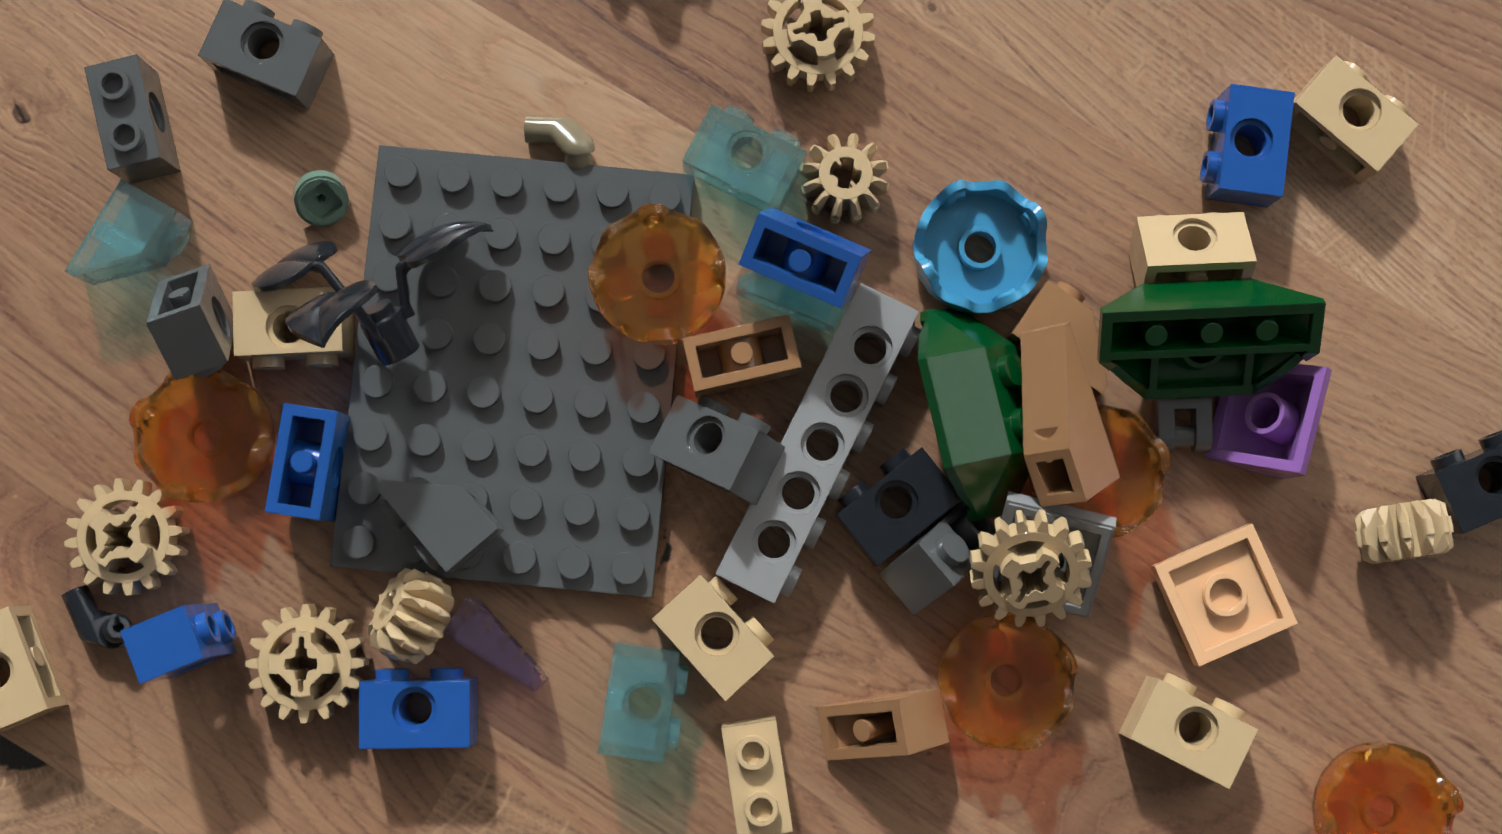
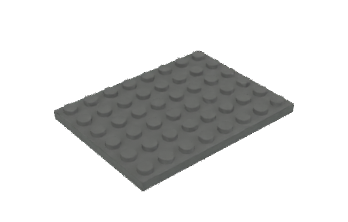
(512, 375)

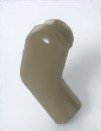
(565, 134)

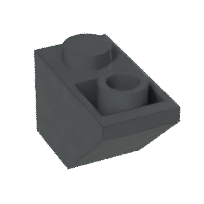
(444, 518)
(935, 559)

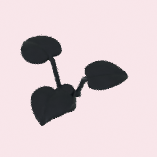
(381, 322)

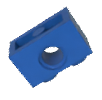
(1266, 121)
(804, 257)
(308, 463)
(179, 641)
(385, 716)

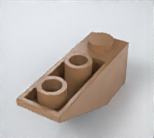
(1061, 420)

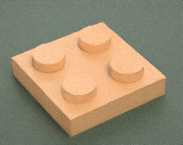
(1223, 595)

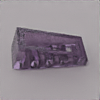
(485, 636)

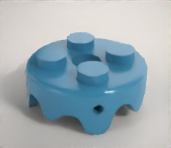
(987, 210)

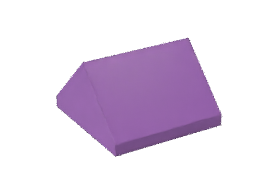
(1274, 426)

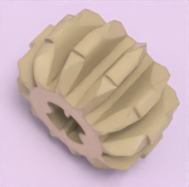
(862, 172)
(1404, 531)
(410, 616)

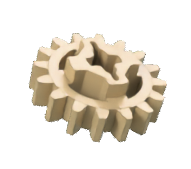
(797, 40)
(108, 526)
(1030, 568)
(308, 641)

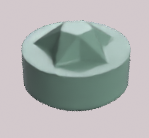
(320, 198)

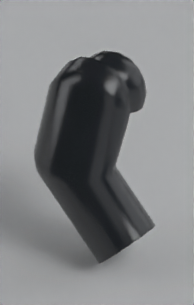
(92, 624)

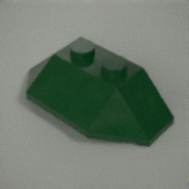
(1208, 336)
(975, 408)

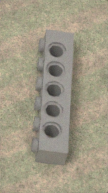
(868, 316)

